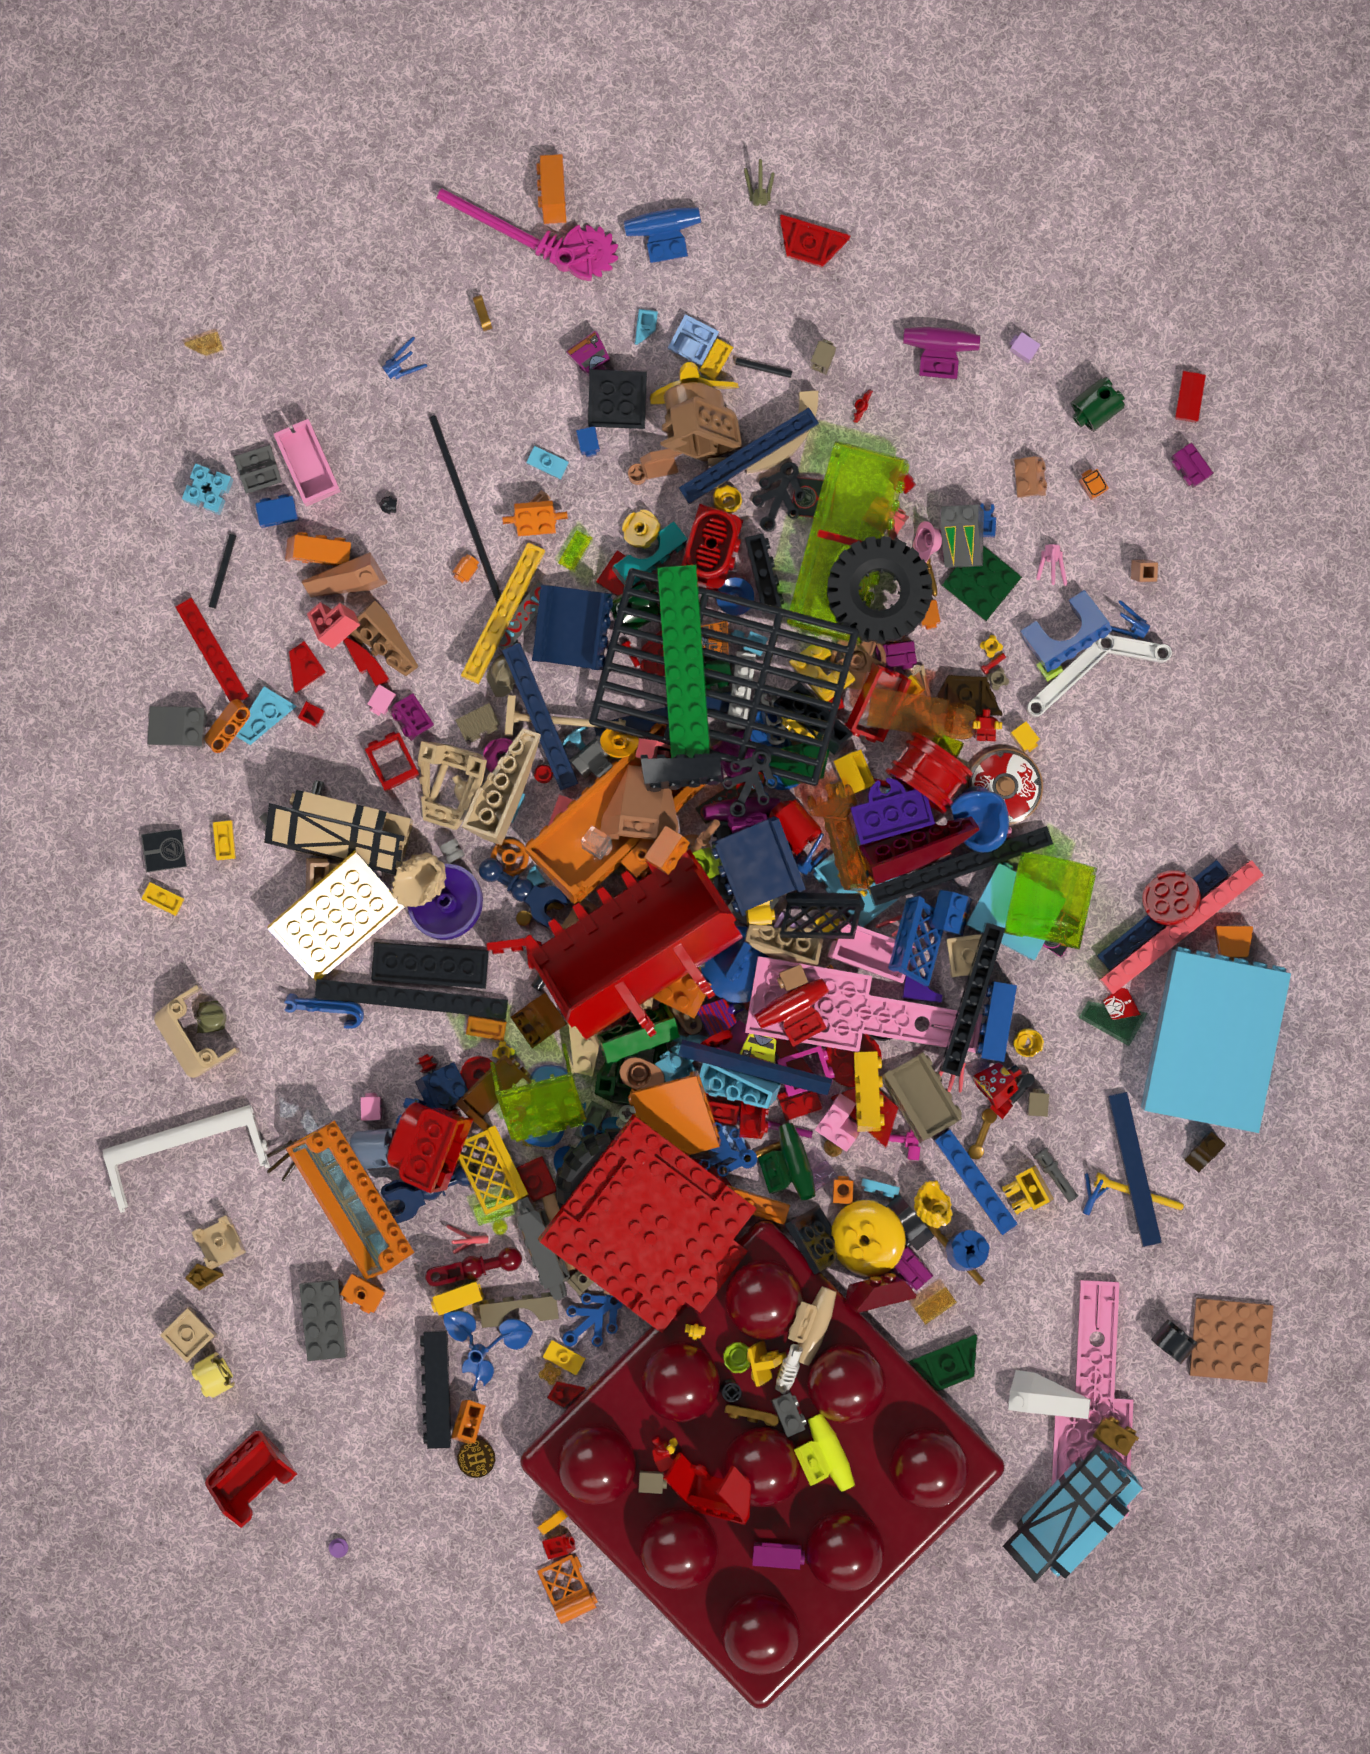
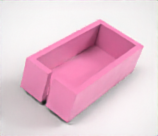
(307, 463)
(867, 952)

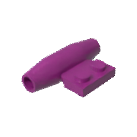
(940, 348)
(753, 814)

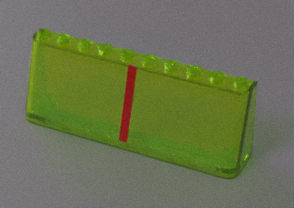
(854, 504)

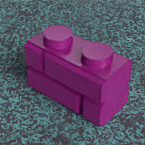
(1191, 465)
(899, 655)
(912, 1270)

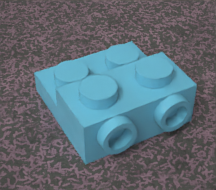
(673, 1065)

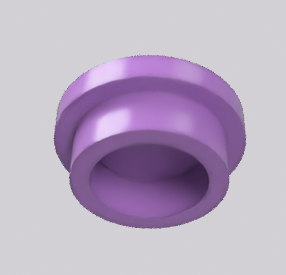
(338, 1547)

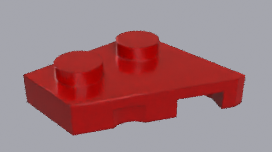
(304, 666)

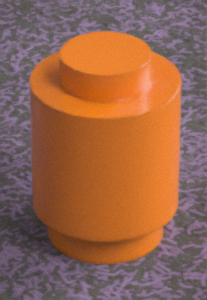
(465, 568)

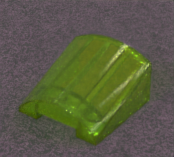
(1050, 899)

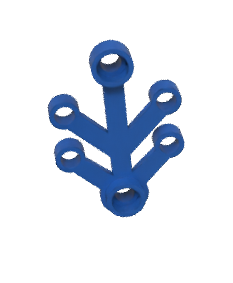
(725, 1151)
(596, 1317)

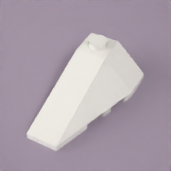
(1040, 1395)

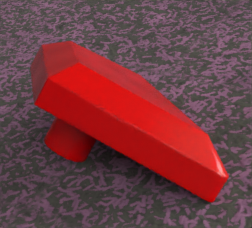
(564, 1393)

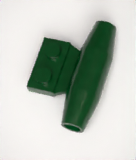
(788, 1165)

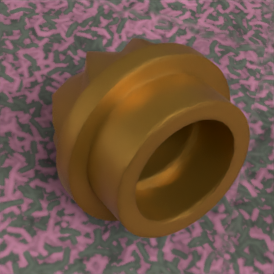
(832, 1149)

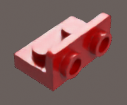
(752, 1121)

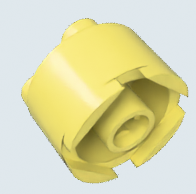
(213, 1375)

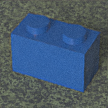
(276, 511)

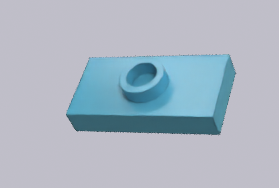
(547, 462)

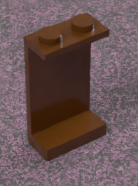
(482, 1094)

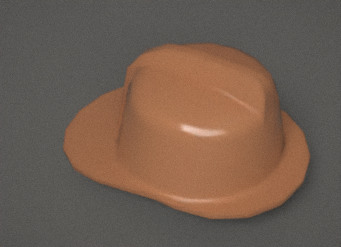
(640, 1073)

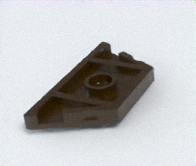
(971, 691)

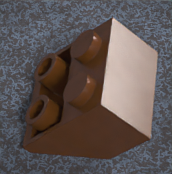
(538, 1020)

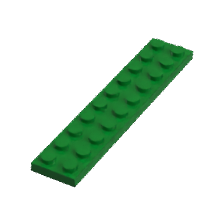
(684, 660)

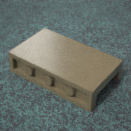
(922, 1097)

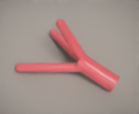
(470, 1239)

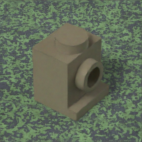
(577, 1285)

